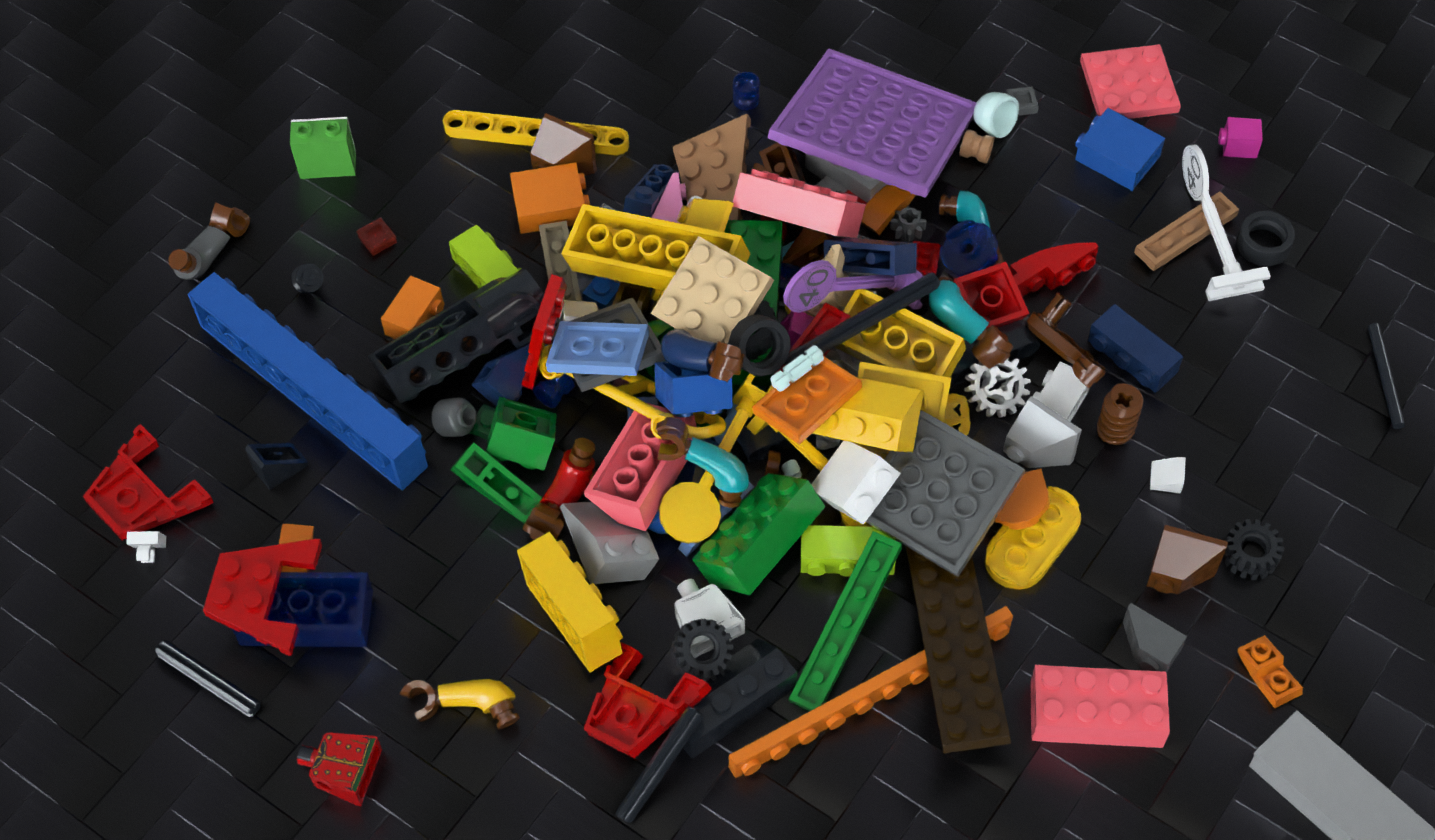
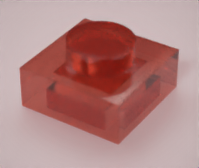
(376, 236)

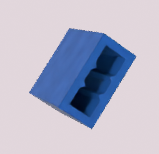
(1119, 148)

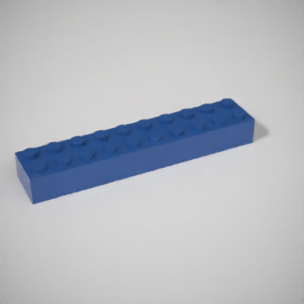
(310, 380)

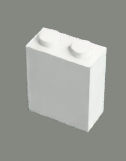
(854, 481)

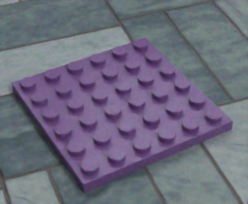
(874, 122)

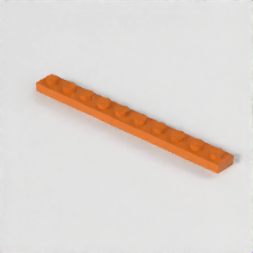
(856, 700)

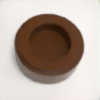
(772, 462)

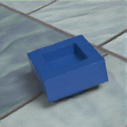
(601, 291)

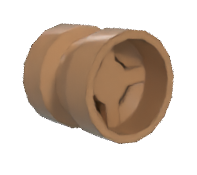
(976, 146)

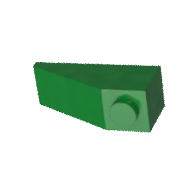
(496, 482)

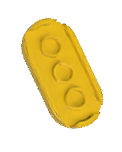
(1025, 555)

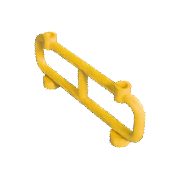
(639, 384)

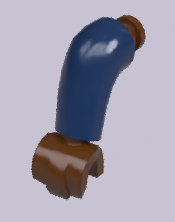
(696, 354)

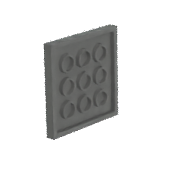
(945, 494)

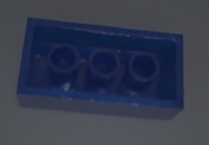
(326, 606)

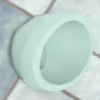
(996, 113)

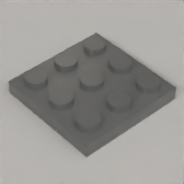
(627, 313)

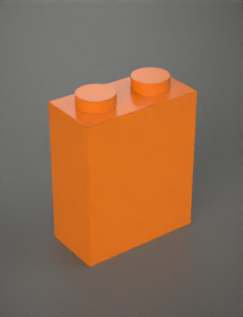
(548, 195)

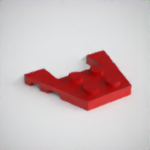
(544, 327)
(131, 500)
(246, 587)
(633, 717)

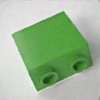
(323, 147)

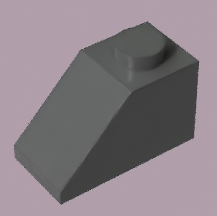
(1151, 640)

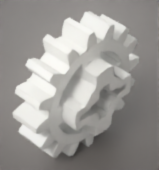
(1003, 394)

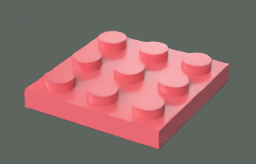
(1130, 82)

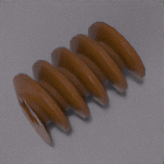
(1120, 414)

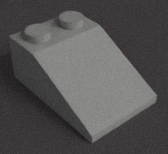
(607, 548)

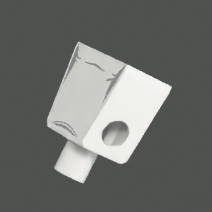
(707, 604)

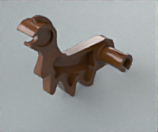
(1046, 329)

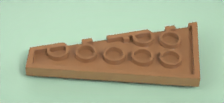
(713, 162)

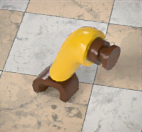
(486, 694)

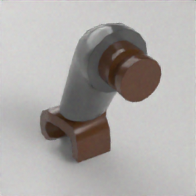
(202, 251)

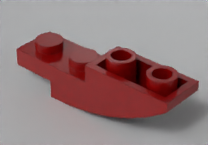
(1053, 266)

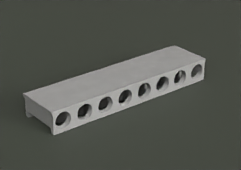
(1333, 786)

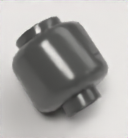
(453, 417)

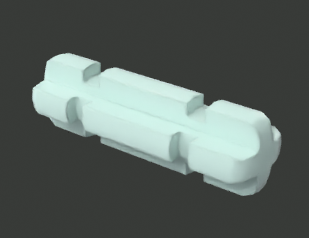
(797, 368)

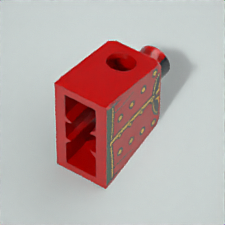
(342, 764)

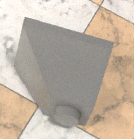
(1041, 437)

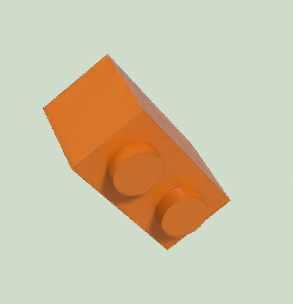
(411, 307)

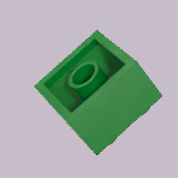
(521, 434)

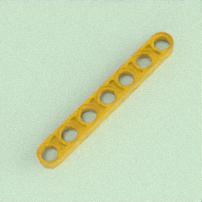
(523, 127)

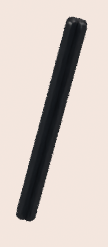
(870, 316)

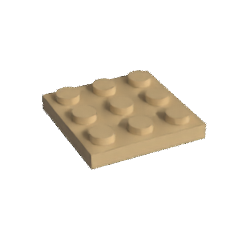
(711, 293)

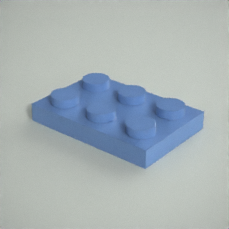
(598, 348)

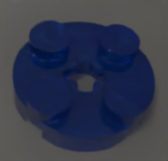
(979, 258)

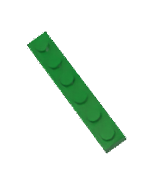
(845, 622)

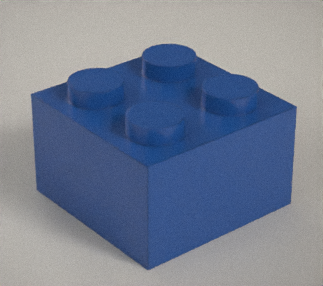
(690, 391)

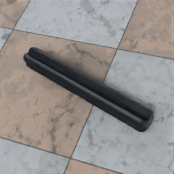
(207, 678)
(659, 764)

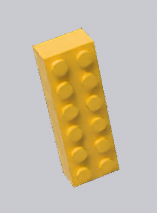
(637, 246)

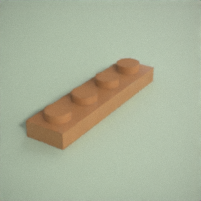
(1183, 233)

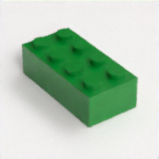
(758, 533)

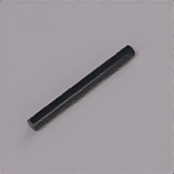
(1386, 376)

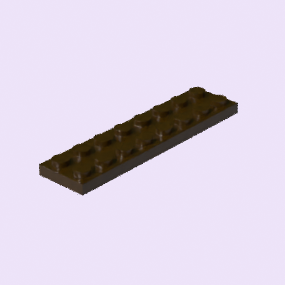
(958, 656)

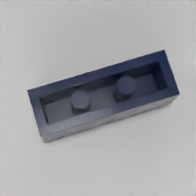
(876, 256)
(1135, 348)

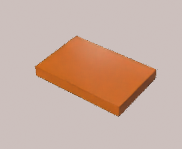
(808, 400)

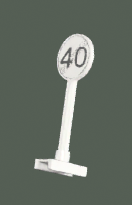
(1235, 281)

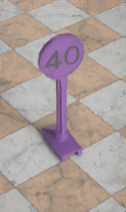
(819, 278)

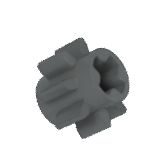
(908, 224)

